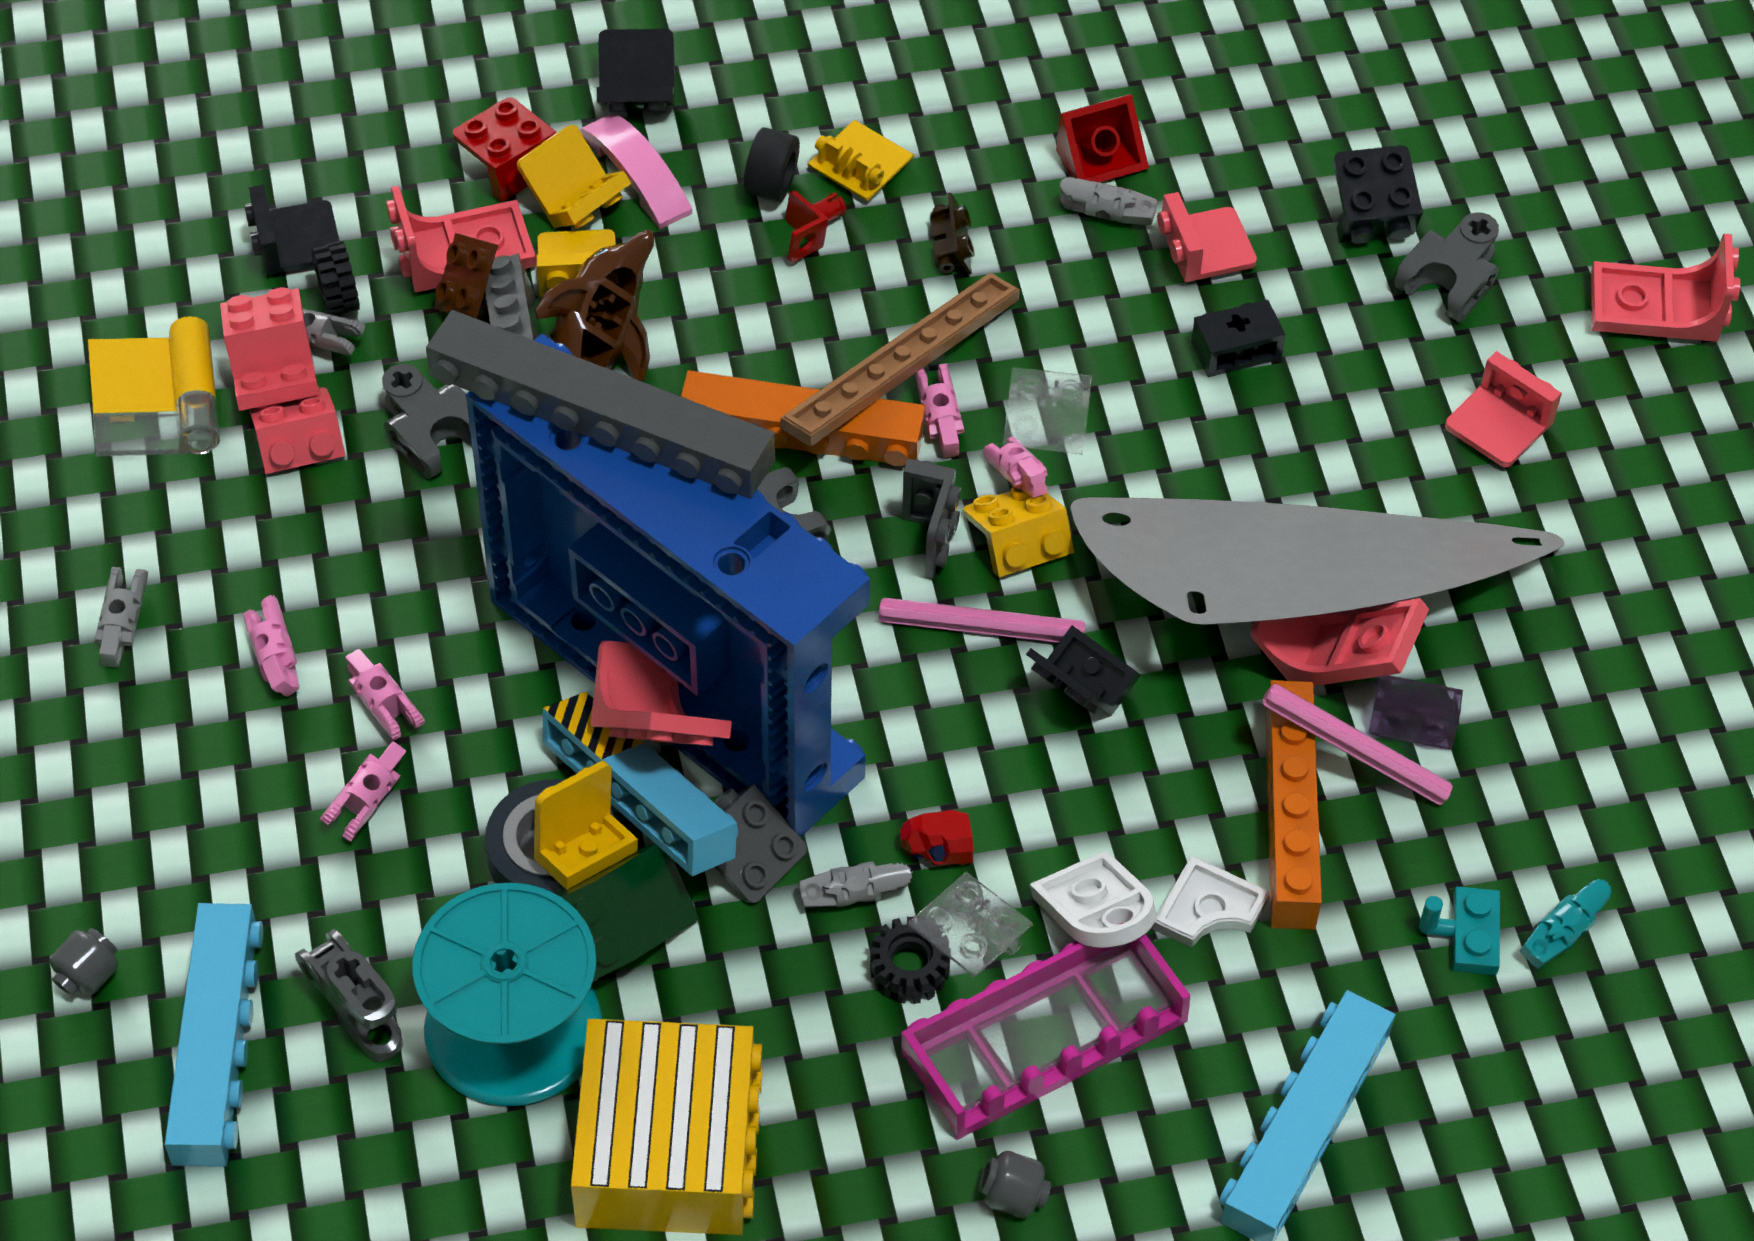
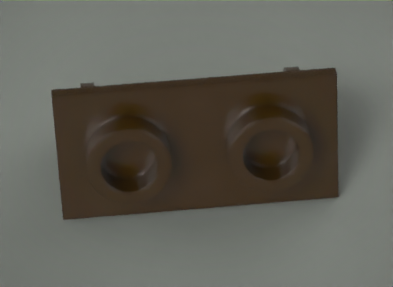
(952, 224)

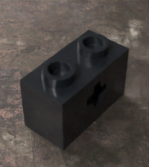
(1238, 338)

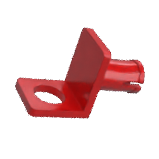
(810, 222)

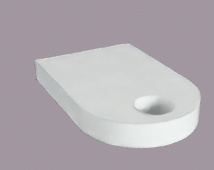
(1094, 899)

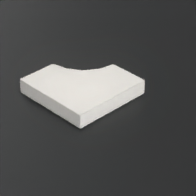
(1209, 901)

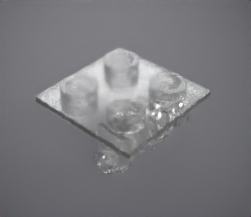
(1048, 410)
(971, 924)

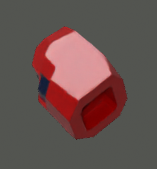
(939, 837)

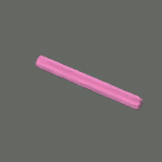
(976, 620)
(1357, 744)

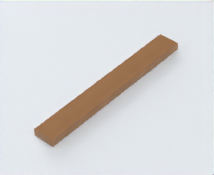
(899, 359)

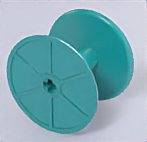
(506, 992)

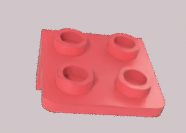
(1205, 241)
(1505, 411)
(297, 432)

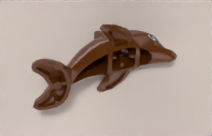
(601, 306)

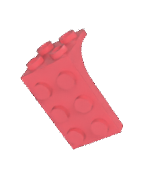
(427, 239)
(1667, 301)
(1342, 643)
(644, 702)

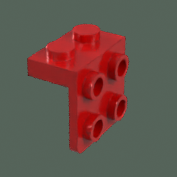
(500, 139)

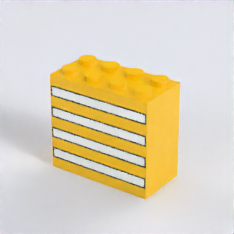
(667, 1127)

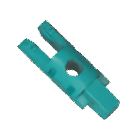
(1566, 923)

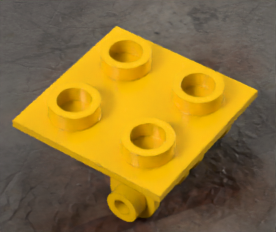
(859, 159)

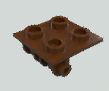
(465, 275)

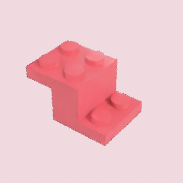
(268, 348)

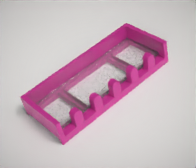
(1043, 1029)

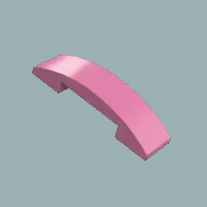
(648, 173)

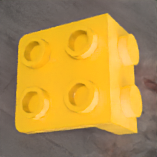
(569, 179)
(565, 252)
(1021, 529)
(575, 827)

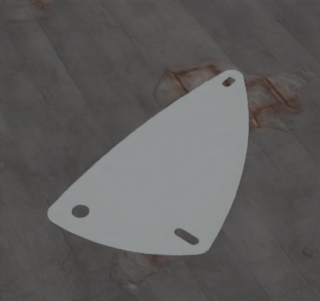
(1290, 558)

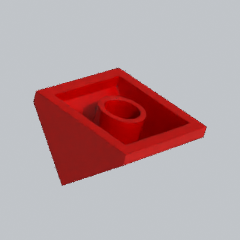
(1101, 140)

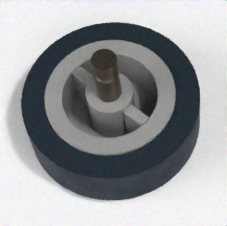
(511, 838)

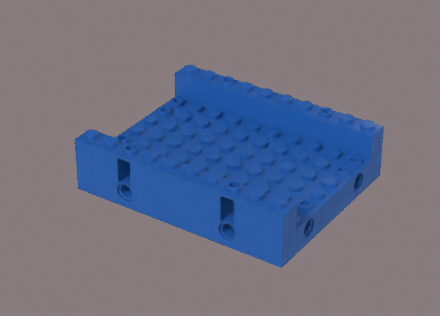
(688, 576)

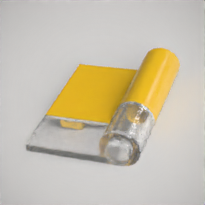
(155, 393)

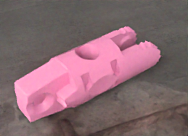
(941, 410)
(1018, 466)
(273, 647)
(381, 694)
(366, 789)

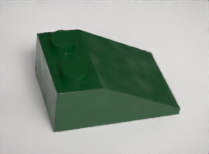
(632, 907)

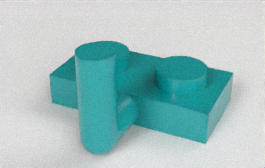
(1473, 928)

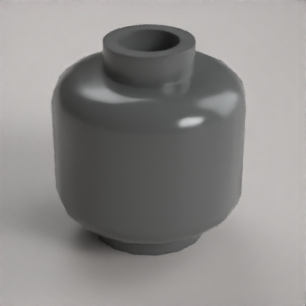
(83, 962)
(1014, 1184)

